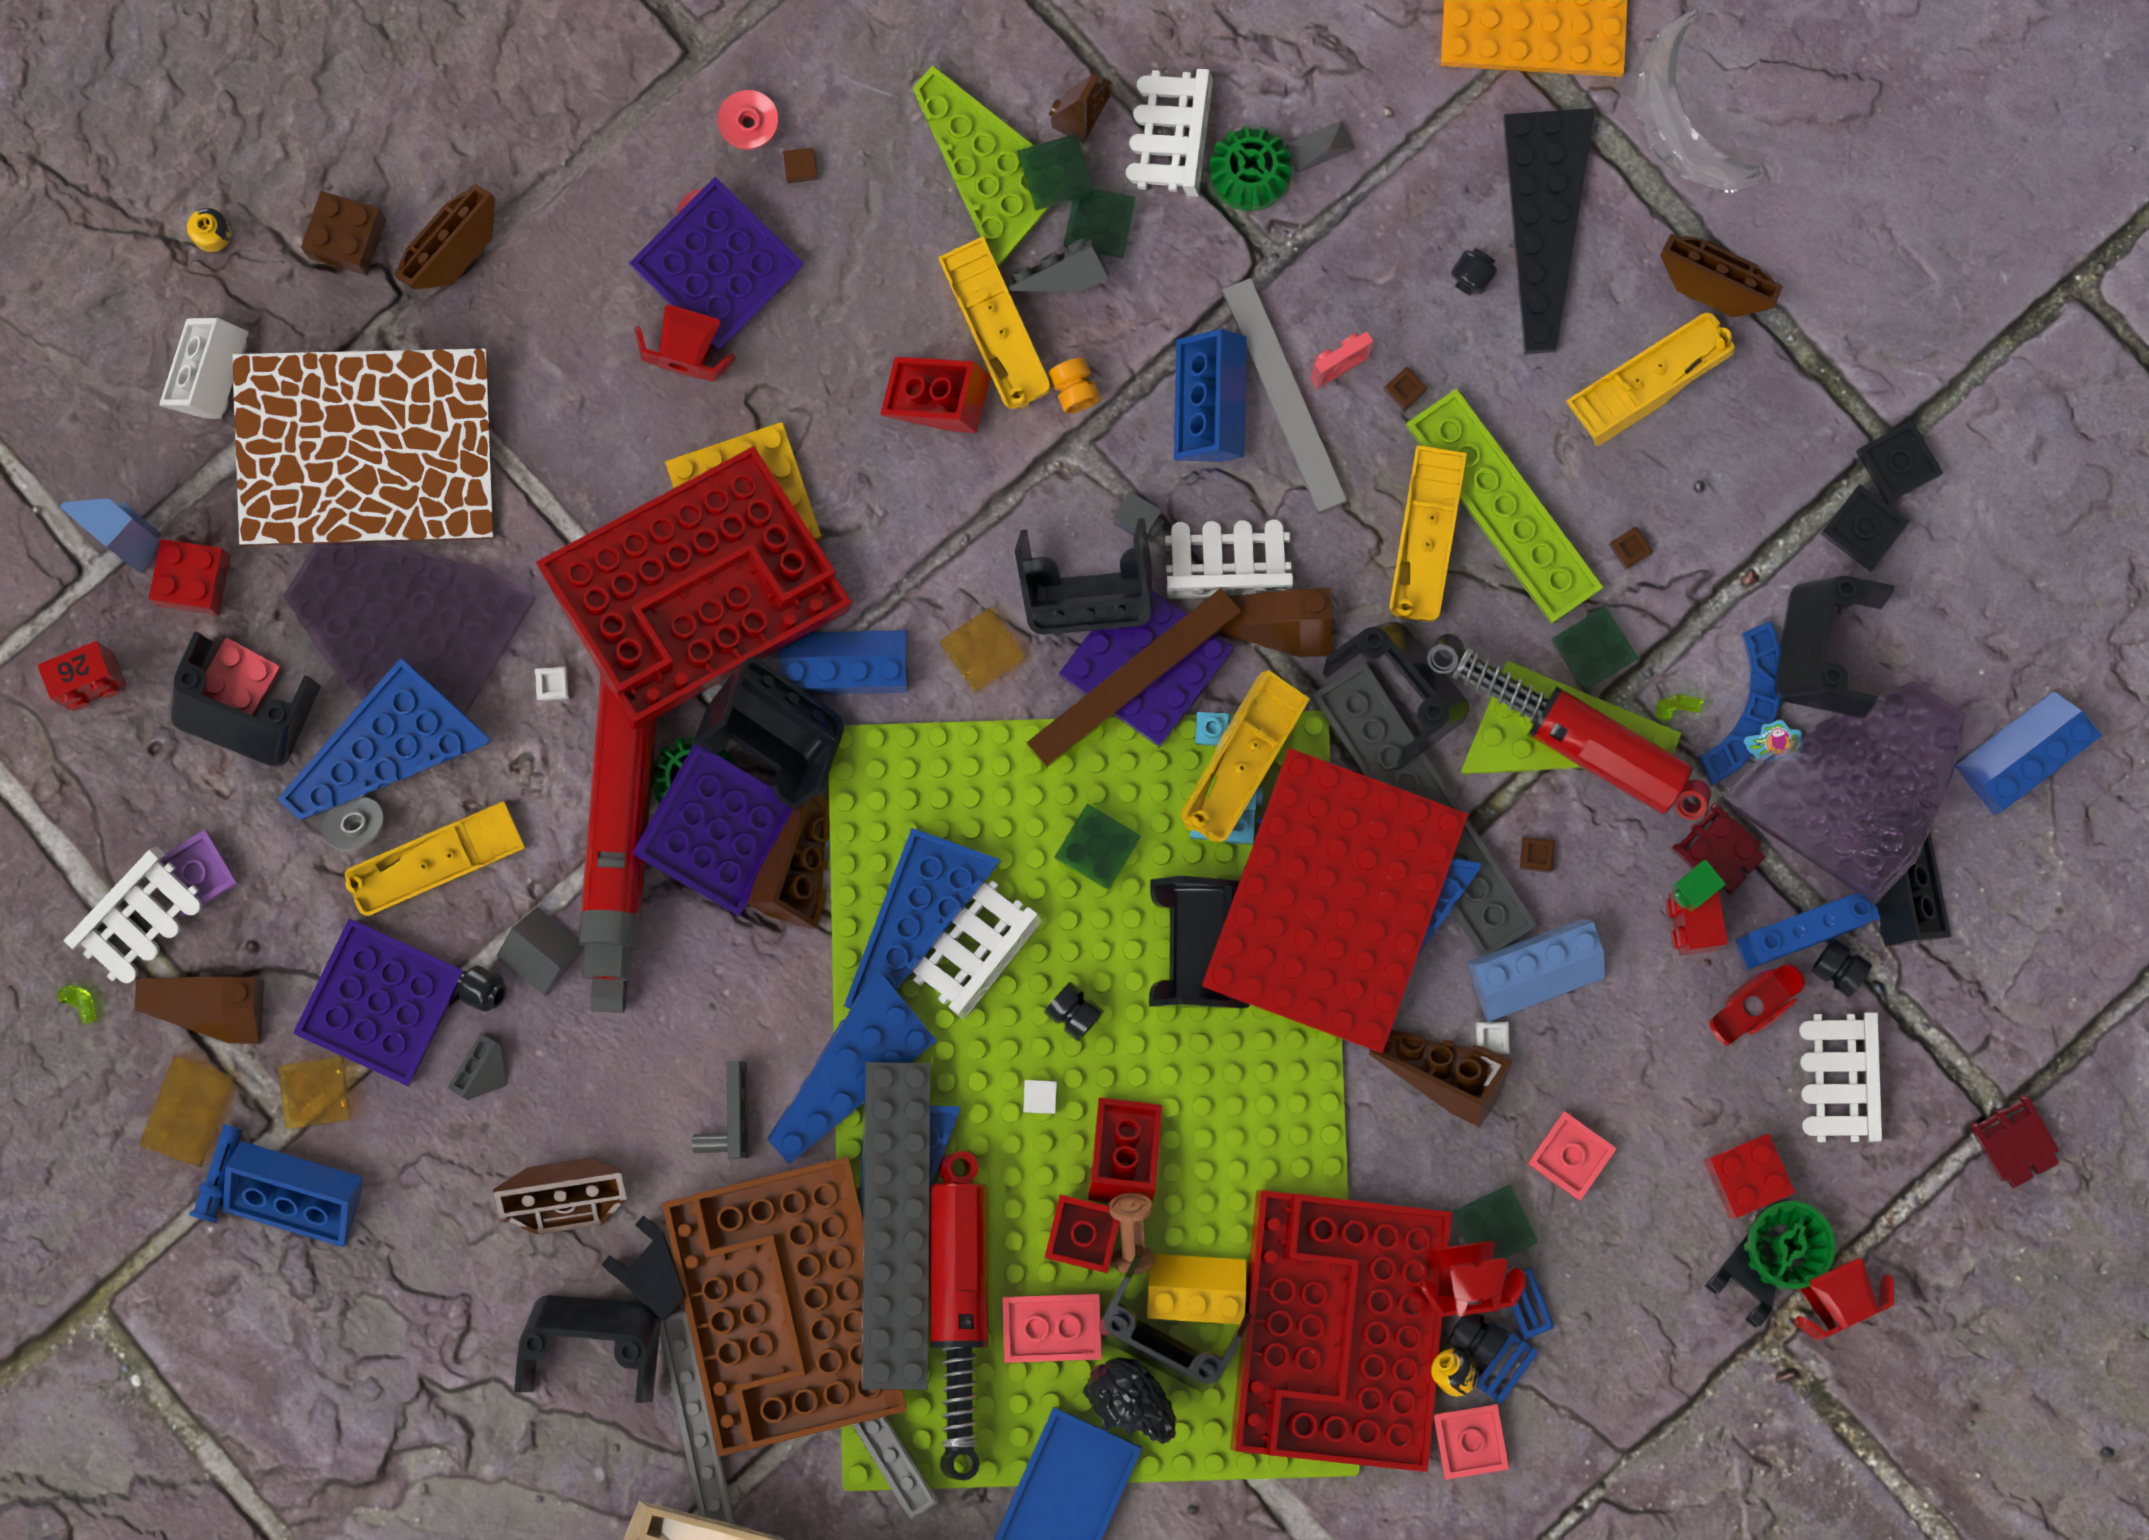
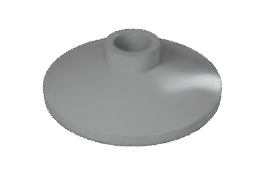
(353, 824)

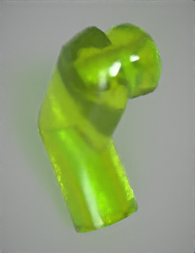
(1675, 702)
(79, 999)

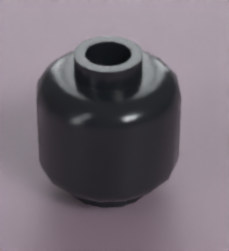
(1474, 271)
(481, 988)

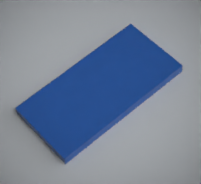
(1069, 1482)

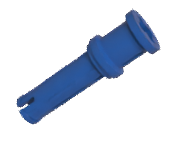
(211, 1193)

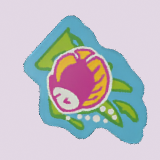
(1772, 737)

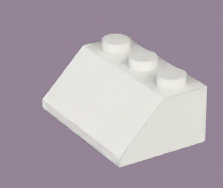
(203, 367)

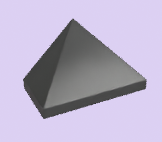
(1320, 146)
(481, 1070)

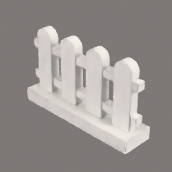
(1171, 116)
(1187, 578)
(128, 931)
(1001, 948)
(1843, 1093)

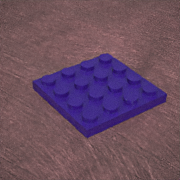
(717, 261)
(1166, 701)
(714, 829)
(378, 1002)

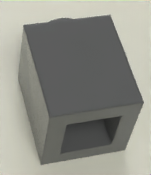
(1134, 509)

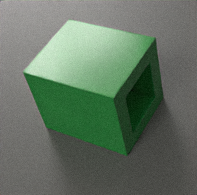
(1697, 886)

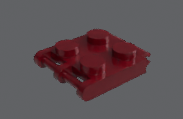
(1723, 846)
(2016, 1143)

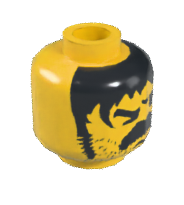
(209, 230)
(1454, 1372)

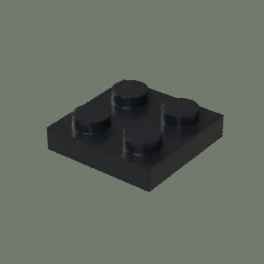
(1899, 462)
(1865, 527)

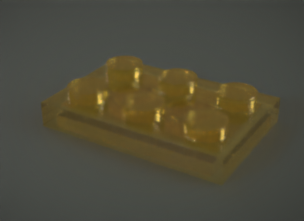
(187, 1111)

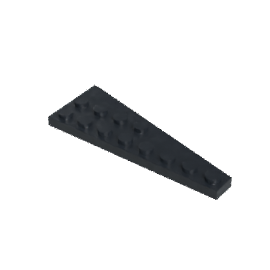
(1545, 187)

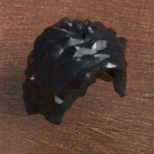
(1130, 1398)

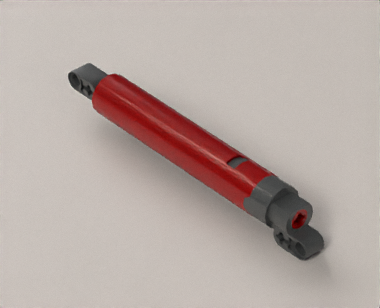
(611, 872)

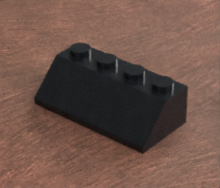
(1915, 904)

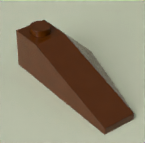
(1081, 107)
(1285, 621)
(792, 873)
(208, 1005)
(1451, 1075)

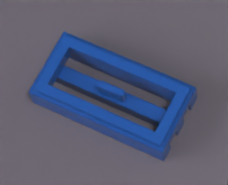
(1530, 1312)
(1522, 1345)

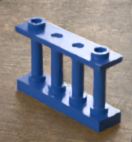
(1806, 930)

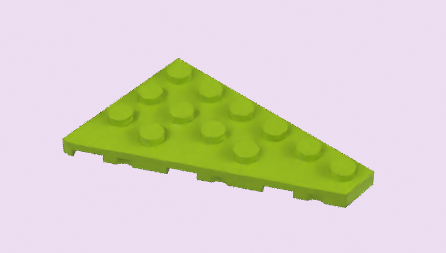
(981, 161)
(1503, 740)

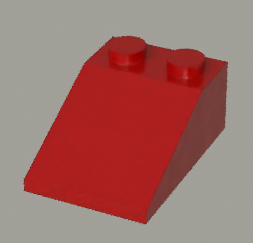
(936, 393)
(1124, 1149)

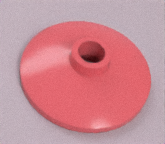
(747, 106)

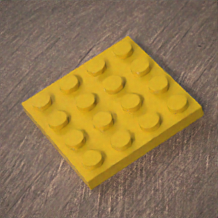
(775, 451)

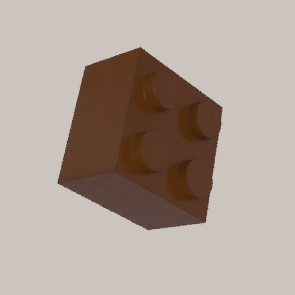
(343, 233)

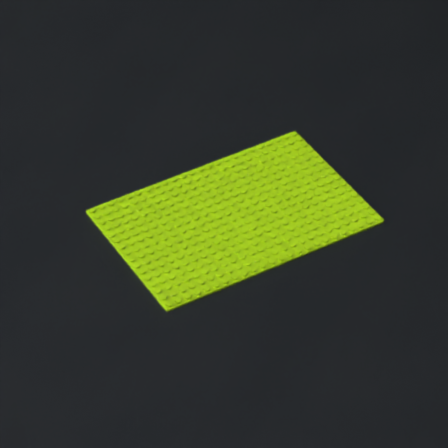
(1239, 1089)

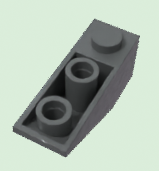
(1068, 272)

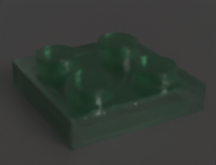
(1055, 172)
(1104, 218)
(1594, 649)
(1097, 847)
(1496, 1219)

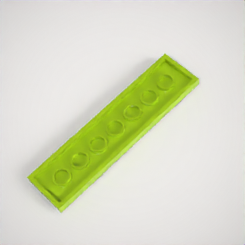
(1508, 509)

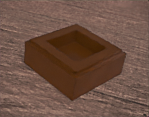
(800, 165)
(1405, 388)
(1630, 548)
(1536, 854)

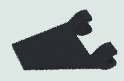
(1739, 1270)
(653, 1274)

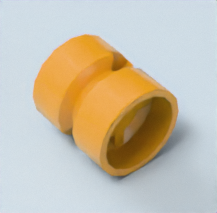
(1073, 382)

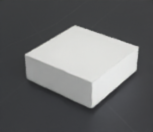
(552, 683)
(1493, 1036)
(1040, 1097)

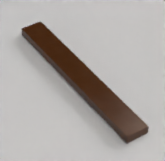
(1133, 678)

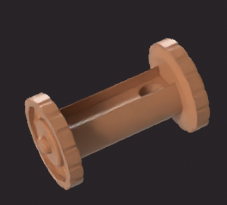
(1131, 1211)

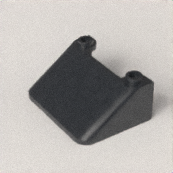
(1196, 920)

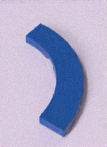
(1760, 708)

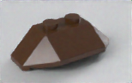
(449, 241)
(1718, 277)
(561, 1196)

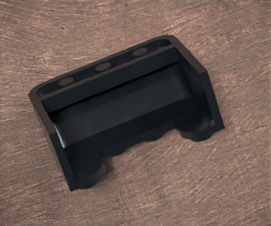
(778, 726)

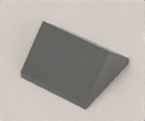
(539, 950)

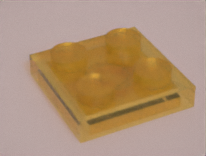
(982, 650)
(314, 1093)

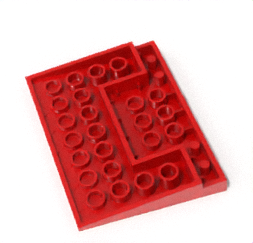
(694, 586)
(1340, 1331)

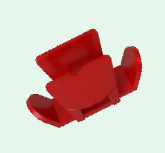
(685, 342)
(1772, 988)
(1474, 1276)
(1846, 1297)

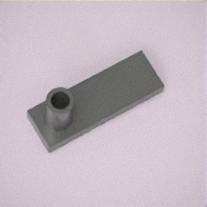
(736, 1138)

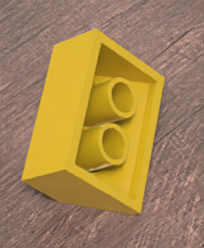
(1197, 1289)

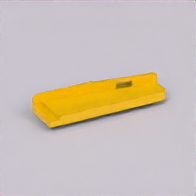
(995, 323)
(1651, 378)
(1427, 534)
(1243, 756)
(433, 859)

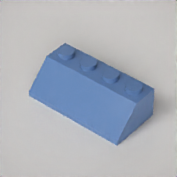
(117, 529)
(1538, 968)

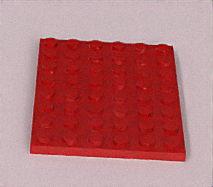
(1334, 900)

